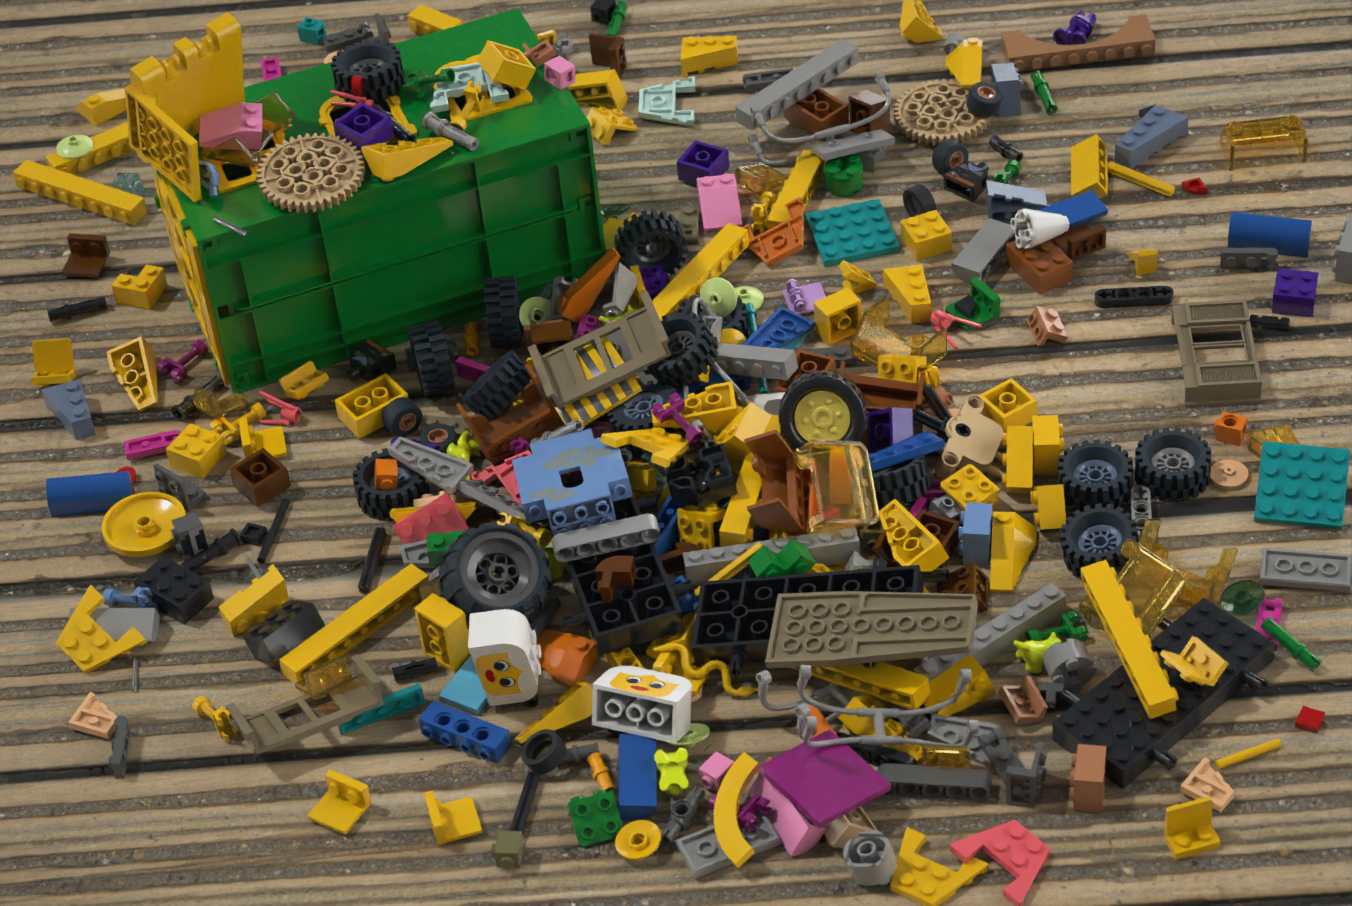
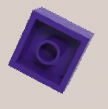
(364, 126)
(702, 161)
(1295, 292)
(888, 427)

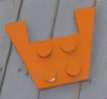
(782, 239)

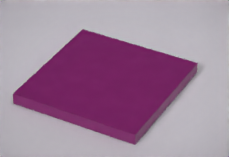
(824, 779)

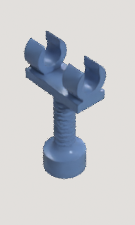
(138, 598)

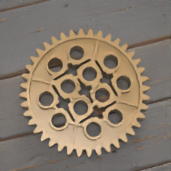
(937, 113)
(310, 172)

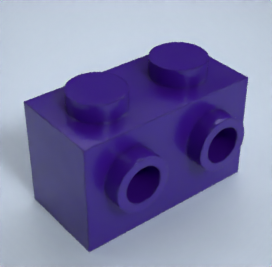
(654, 280)

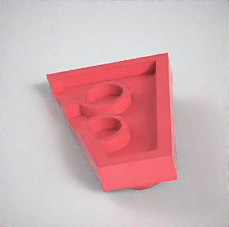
(437, 516)

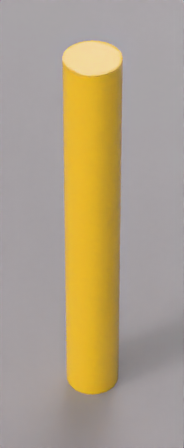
(1248, 753)

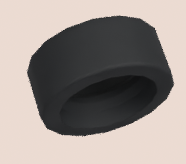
(918, 200)
(551, 759)

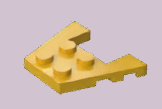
(655, 440)
(87, 642)
(925, 879)

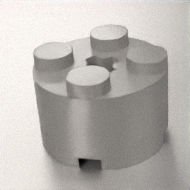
(1069, 664)
(870, 858)

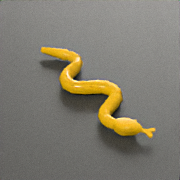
(743, 691)

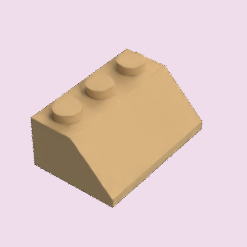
(847, 827)

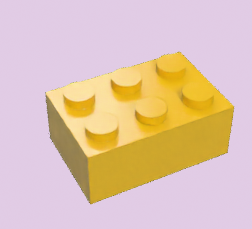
(364, 406)
(443, 632)

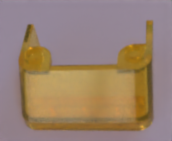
(1263, 131)
(875, 340)
(1197, 586)

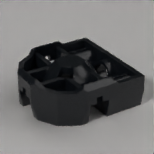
(682, 474)

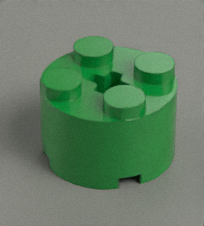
(844, 175)

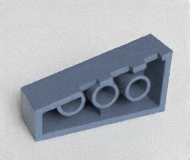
(1149, 135)

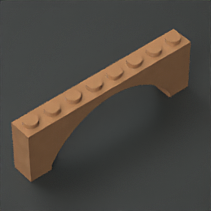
(1129, 41)

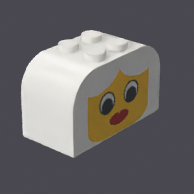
(504, 655)
(642, 703)

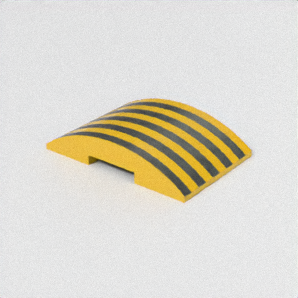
(596, 405)

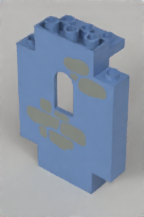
(574, 507)

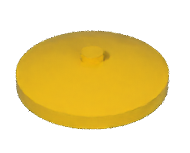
(141, 524)

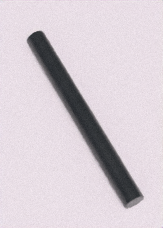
(273, 531)

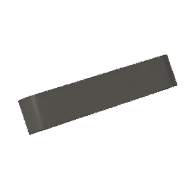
(937, 781)

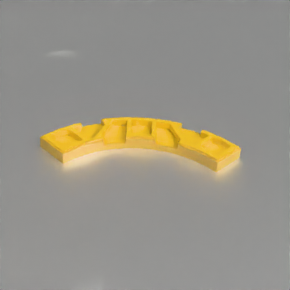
(727, 809)

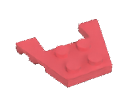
(505, 473)
(1011, 848)

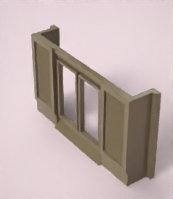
(561, 370)
(1217, 381)
(267, 731)

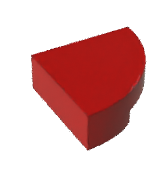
(1194, 186)

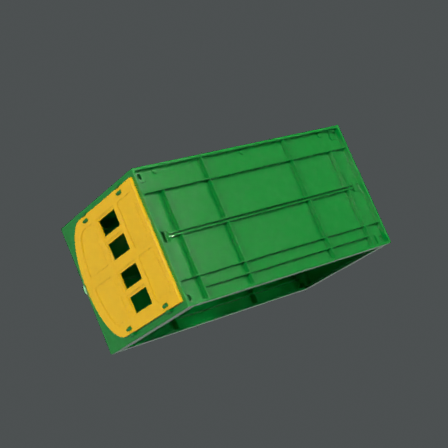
(399, 246)

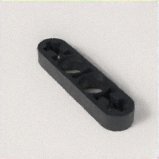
(1163, 296)
(873, 753)

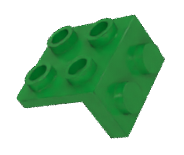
(986, 304)
(595, 817)

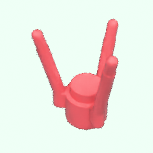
(359, 100)
(943, 320)
(288, 412)

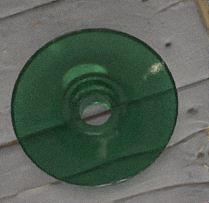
(613, 210)
(1242, 597)

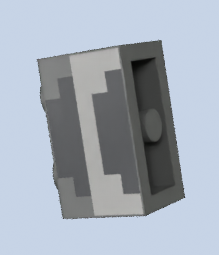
(189, 535)

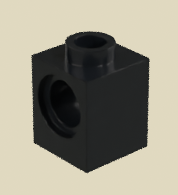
(602, 10)

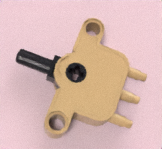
(967, 439)

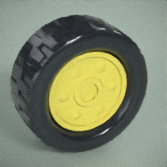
(822, 408)

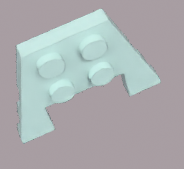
(463, 75)
(659, 102)

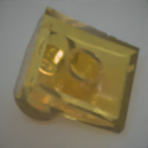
(759, 178)
(946, 755)

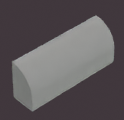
(983, 251)
(119, 620)

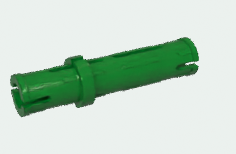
(618, 17)
(1042, 88)
(1298, 650)

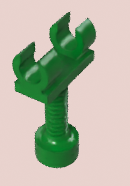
(446, 76)
(1011, 170)
(1068, 621)

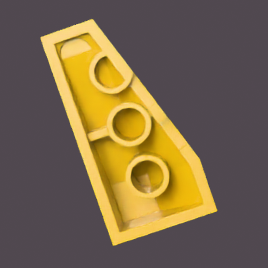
(917, 24)
(102, 106)
(136, 371)
(712, 407)
(1010, 549)
(571, 708)

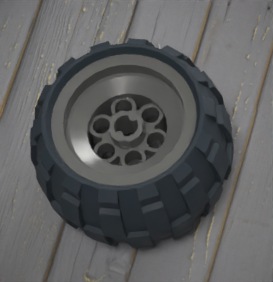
(503, 552)

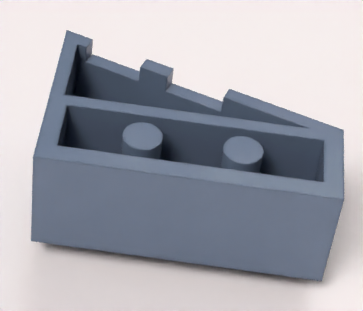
(1009, 82)
(1005, 200)
(70, 407)

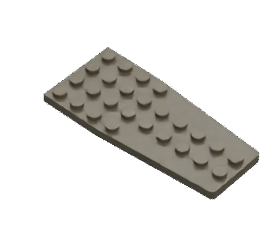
(868, 627)

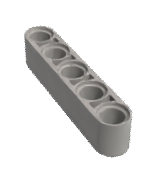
(605, 537)

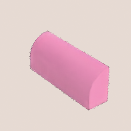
(792, 826)

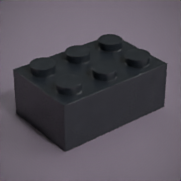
(175, 589)
(283, 630)

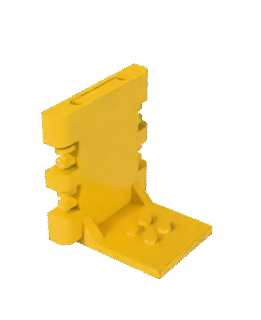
(171, 95)

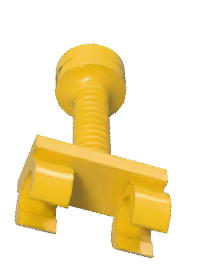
(473, 103)
(758, 211)
(231, 433)
(542, 535)
(221, 717)

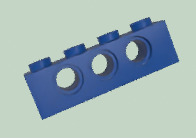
(465, 732)

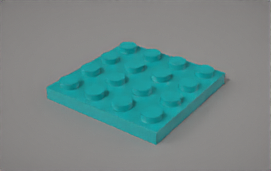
(852, 232)
(1302, 485)

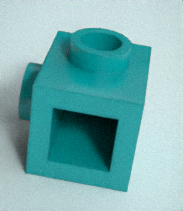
(311, 31)

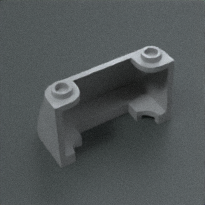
(610, 300)

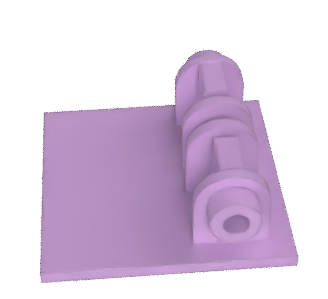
(801, 298)

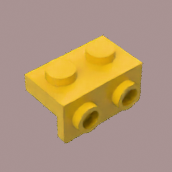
(303, 380)

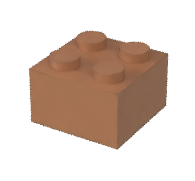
(1088, 778)

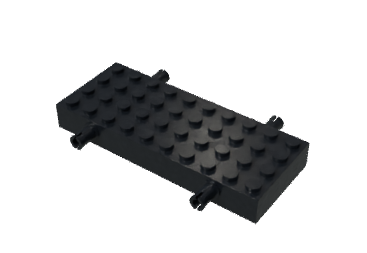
(636, 612)
(738, 614)
(1117, 719)

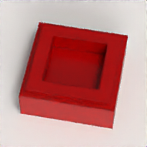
(1310, 719)

